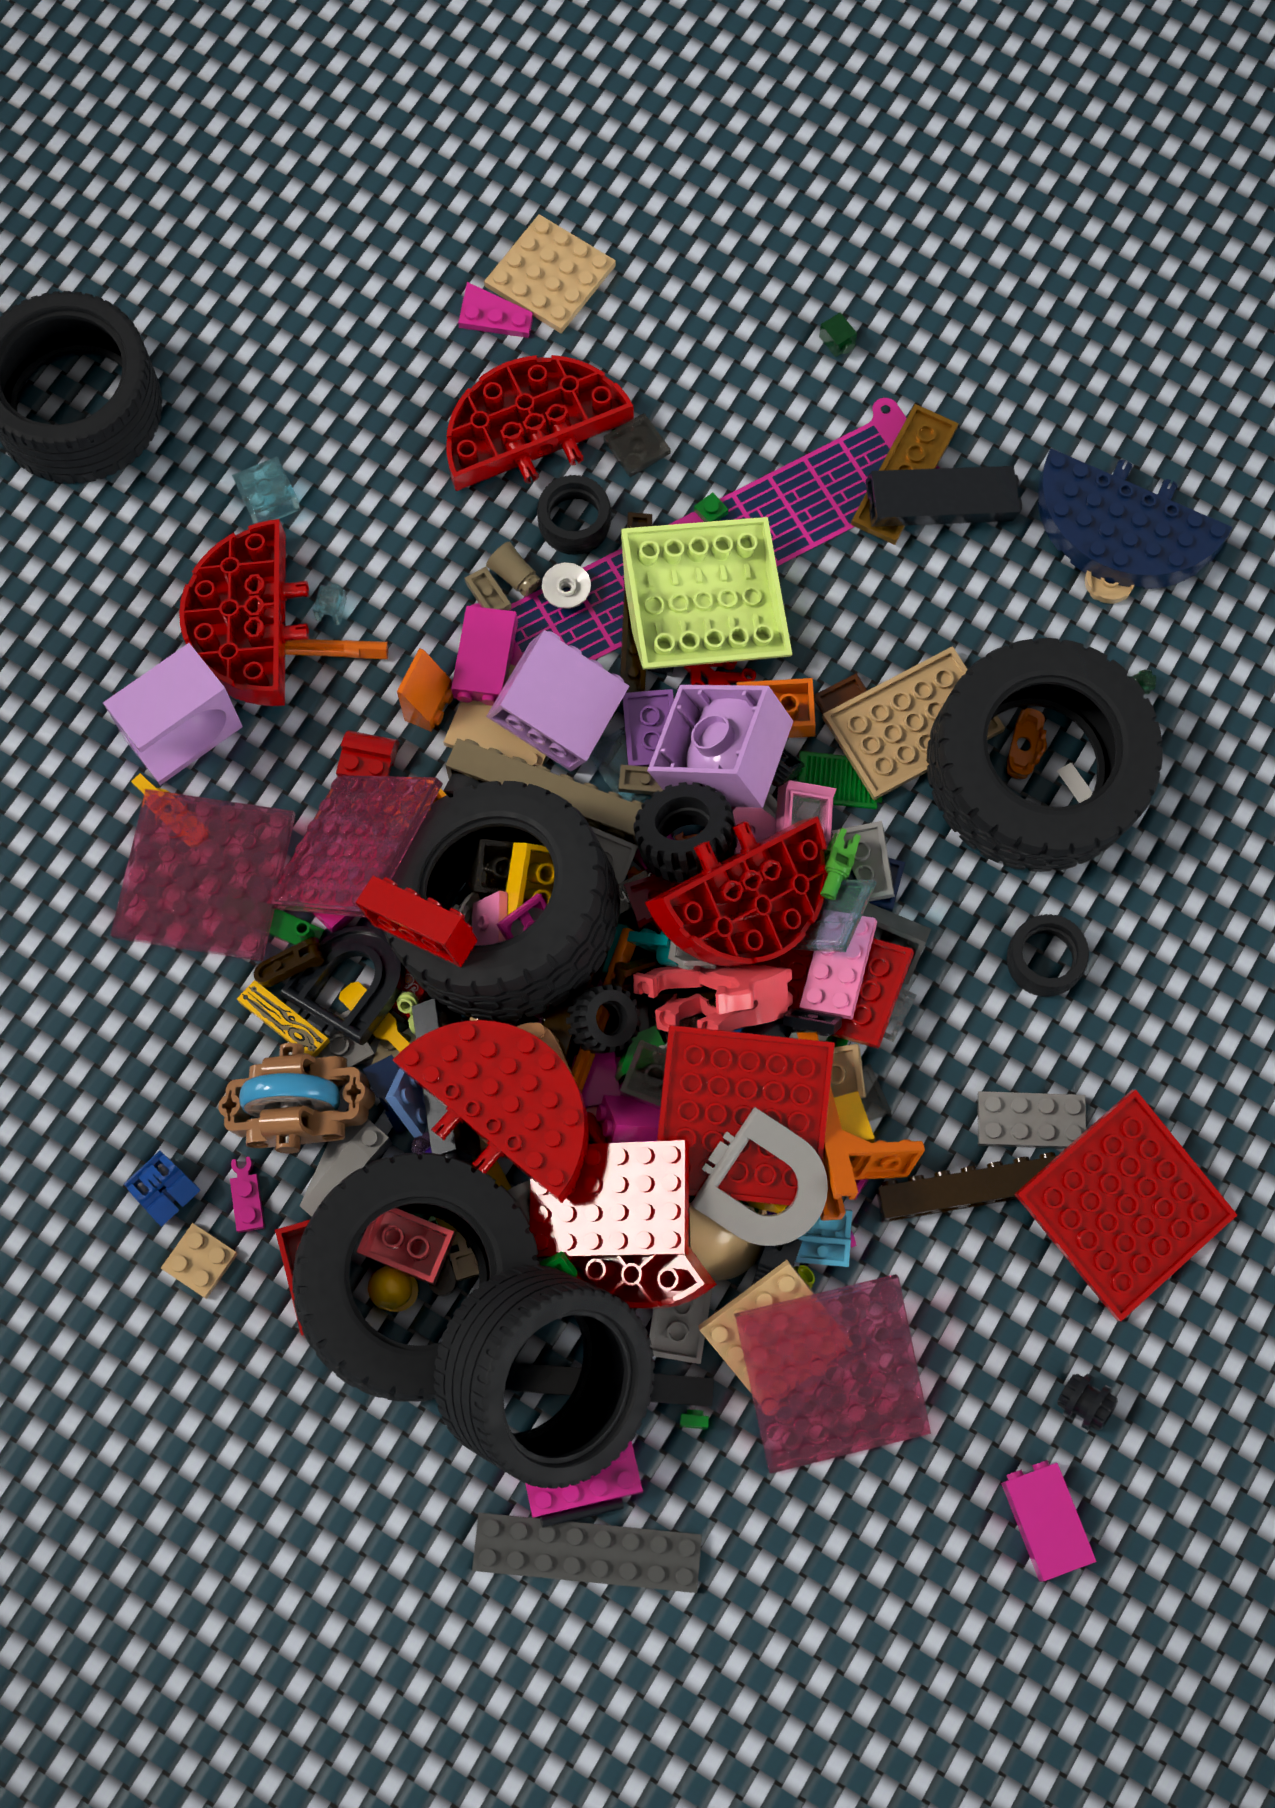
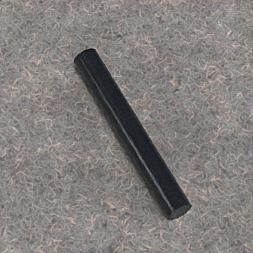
(581, 1512)

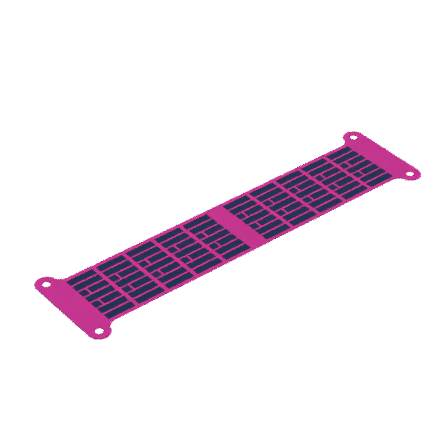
(804, 508)

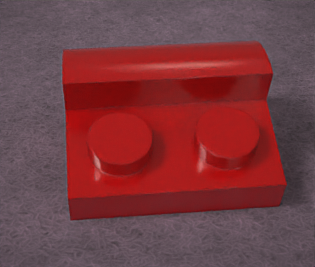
(366, 755)

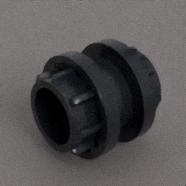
(1087, 1401)

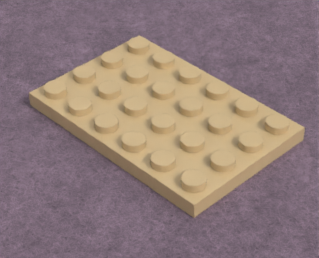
(891, 724)

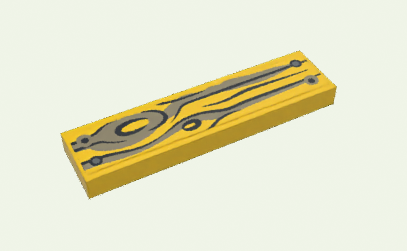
(282, 1019)

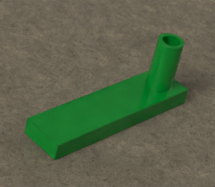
(292, 929)

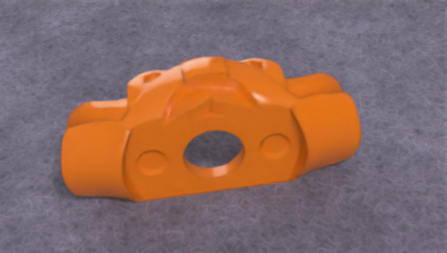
(1028, 726)

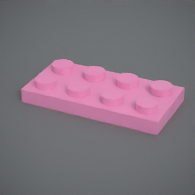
(837, 976)

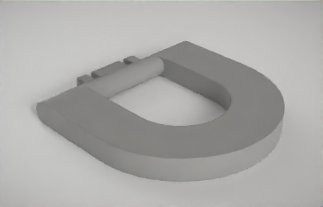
(741, 1220)

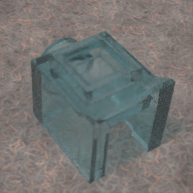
(330, 601)

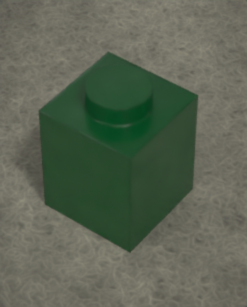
(838, 335)

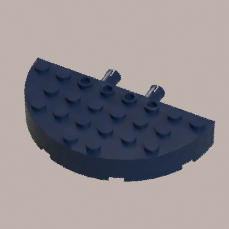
(1123, 528)

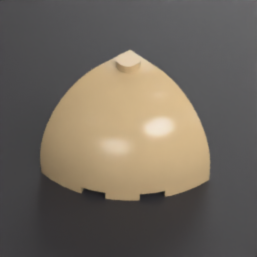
(719, 1249)

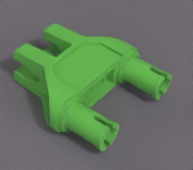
(838, 862)

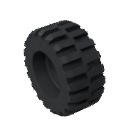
(677, 808)

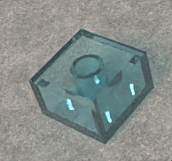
(266, 491)

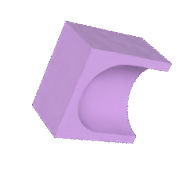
(174, 713)
(723, 740)

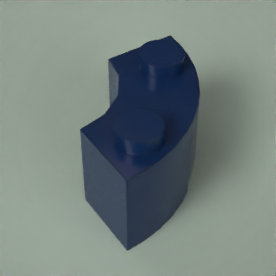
(381, 1078)

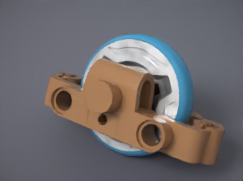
(295, 1100)

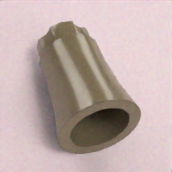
(513, 569)

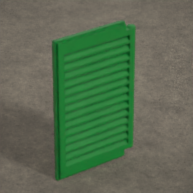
(838, 773)

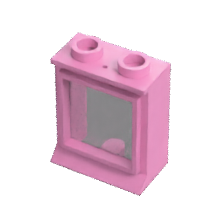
(803, 801)

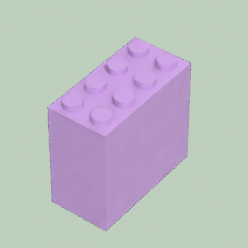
(558, 700)

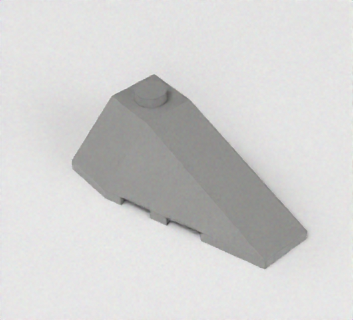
(341, 1158)

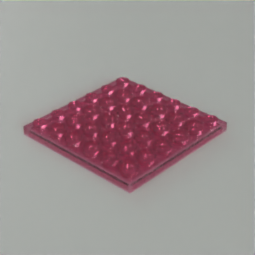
(354, 836)
(203, 874)
(832, 1373)

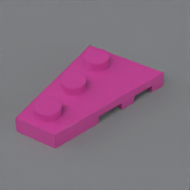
(493, 314)

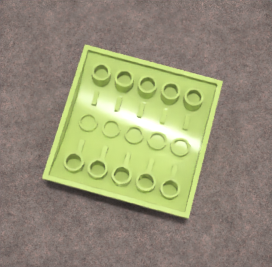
(704, 593)

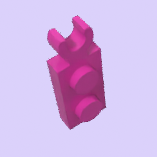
(246, 1198)

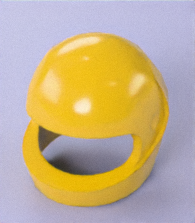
(392, 1289)

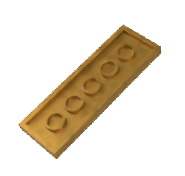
(917, 446)

